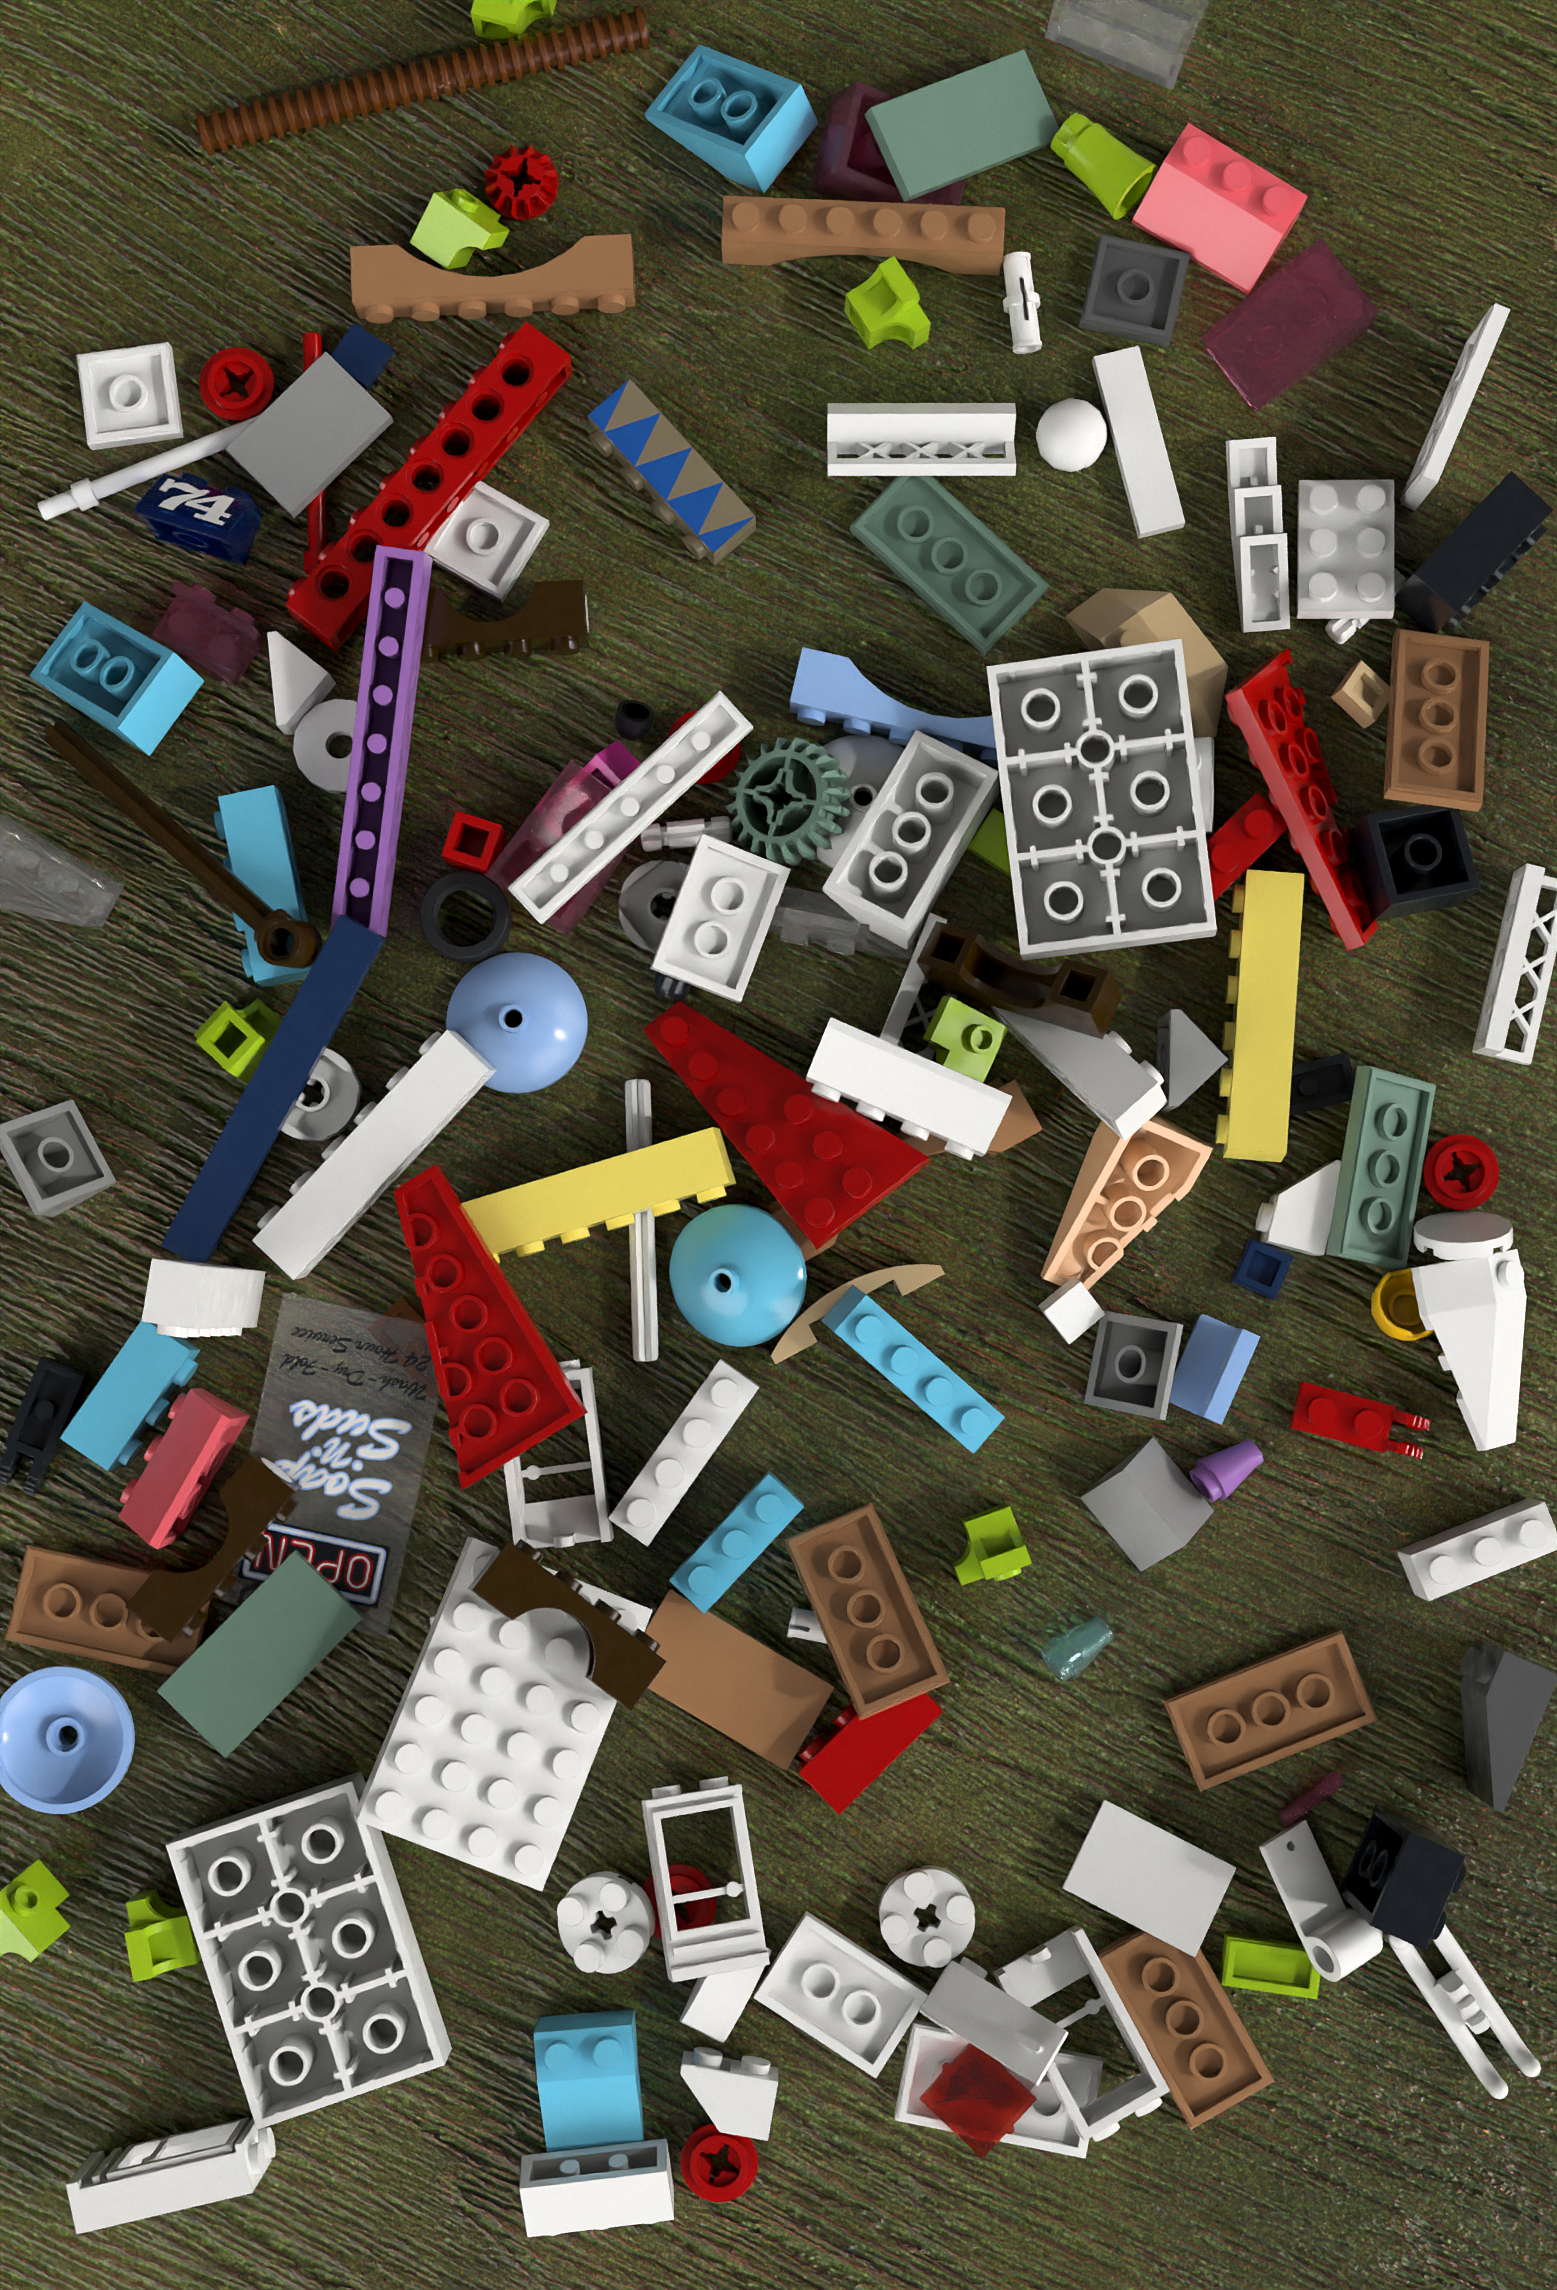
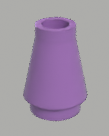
(1223, 1471)

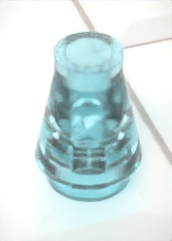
(1076, 1648)

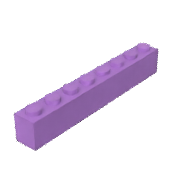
(382, 736)

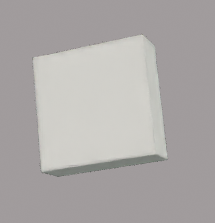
(1071, 1310)

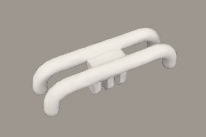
(1464, 1999)

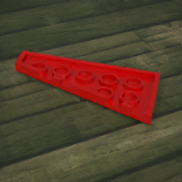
(1301, 790)
(807, 1150)
(485, 1349)

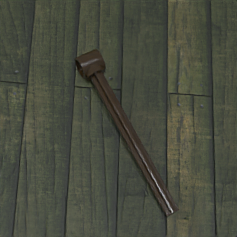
(270, 925)

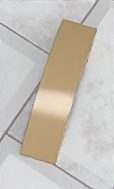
(905, 1279)

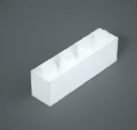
(1094, 1070)
(684, 1452)

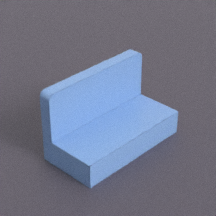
(1211, 1368)

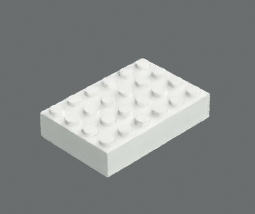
(1101, 800)
(493, 1731)
(309, 1951)

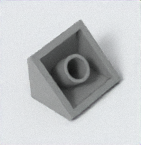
(1183, 1057)
(54, 1158)
(1133, 1364)
(1147, 1505)

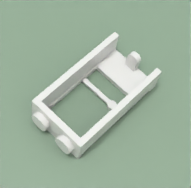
(565, 1519)
(717, 1946)
(1050, 1970)
(169, 2174)

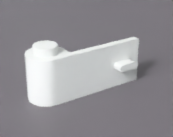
(1331, 1934)
(993, 2020)

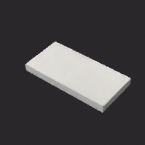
(1454, 407)
(1041, 2127)

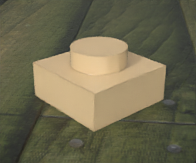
(1362, 694)

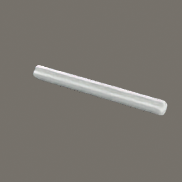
(642, 1232)

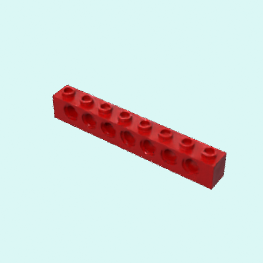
(519, 353)

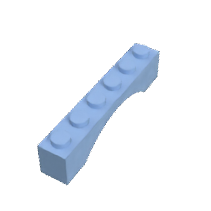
(836, 691)

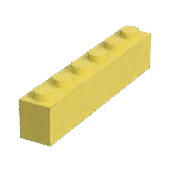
(1263, 1016)
(603, 1193)

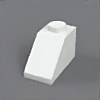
(1302, 1212)

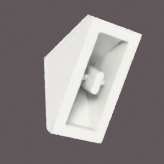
(296, 682)

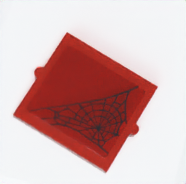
(978, 2099)

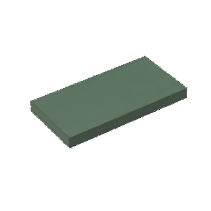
(963, 125)
(949, 559)
(1381, 1168)
(260, 1653)

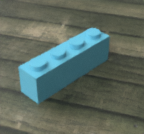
(265, 861)
(912, 1368)

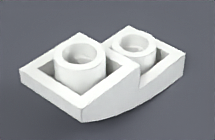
(720, 2001)

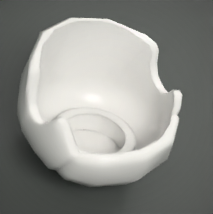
(1071, 435)

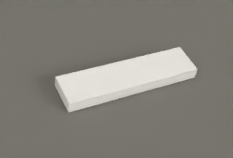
(1138, 442)

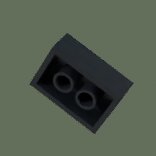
(1475, 556)
(1402, 1877)

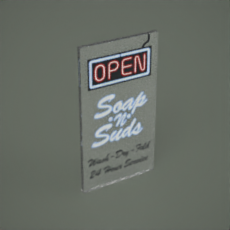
(353, 1424)

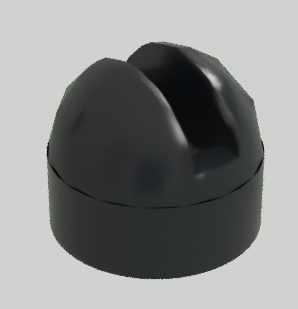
(633, 719)
(670, 986)

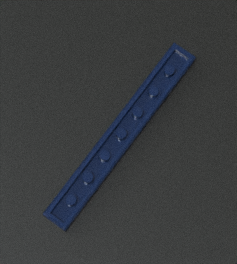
(273, 1090)

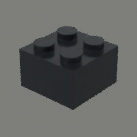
(1414, 860)

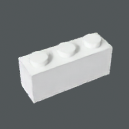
(1479, 1549)
(597, 2188)

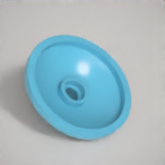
(763, 1270)

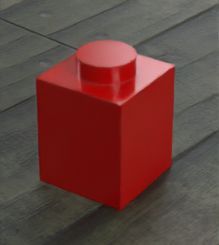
(473, 843)

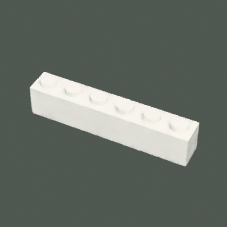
(373, 1154)
(202, 1298)

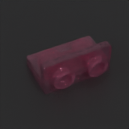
(209, 634)

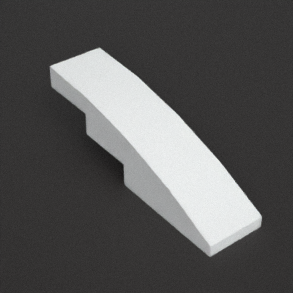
(1258, 535)

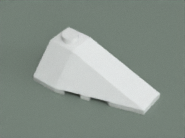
(1480, 1326)

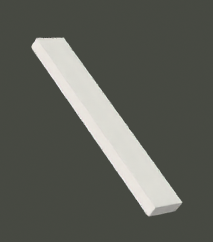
(630, 807)

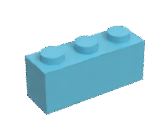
(131, 1396)
(736, 1542)

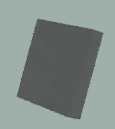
(1134, 290)

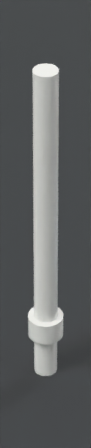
(87, 494)

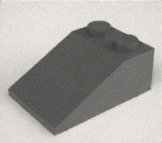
(1500, 1713)

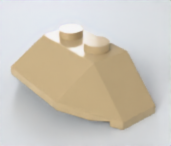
(1141, 617)

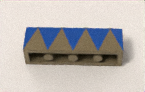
(671, 473)

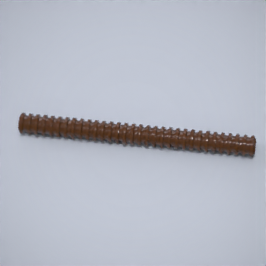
(423, 80)

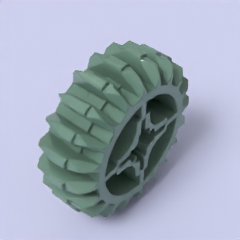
(790, 766)

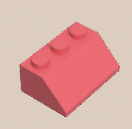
(1219, 208)
(181, 1467)

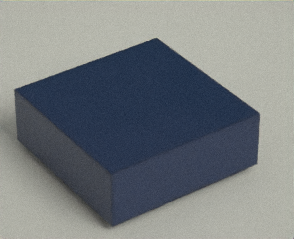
(362, 355)
(1261, 1268)

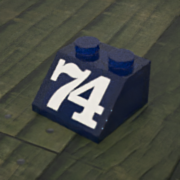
(201, 517)

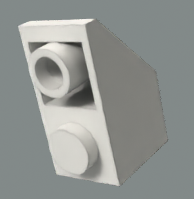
(733, 2092)

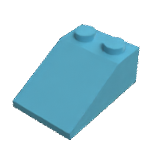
(734, 116)
(117, 677)
(589, 2079)

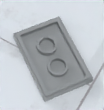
(309, 434)

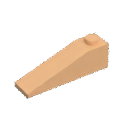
(1120, 1195)

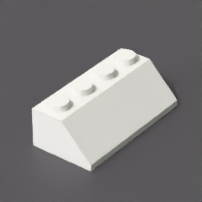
(912, 838)
(908, 1089)

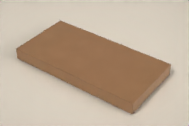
(1437, 720)
(80, 1609)
(866, 1611)
(734, 1680)
(1269, 1709)
(1185, 2024)

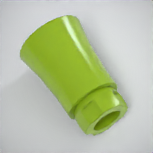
(1104, 164)

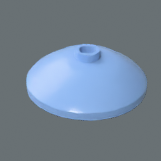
(551, 1026)
(37, 1760)

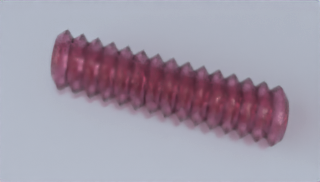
(1311, 1798)

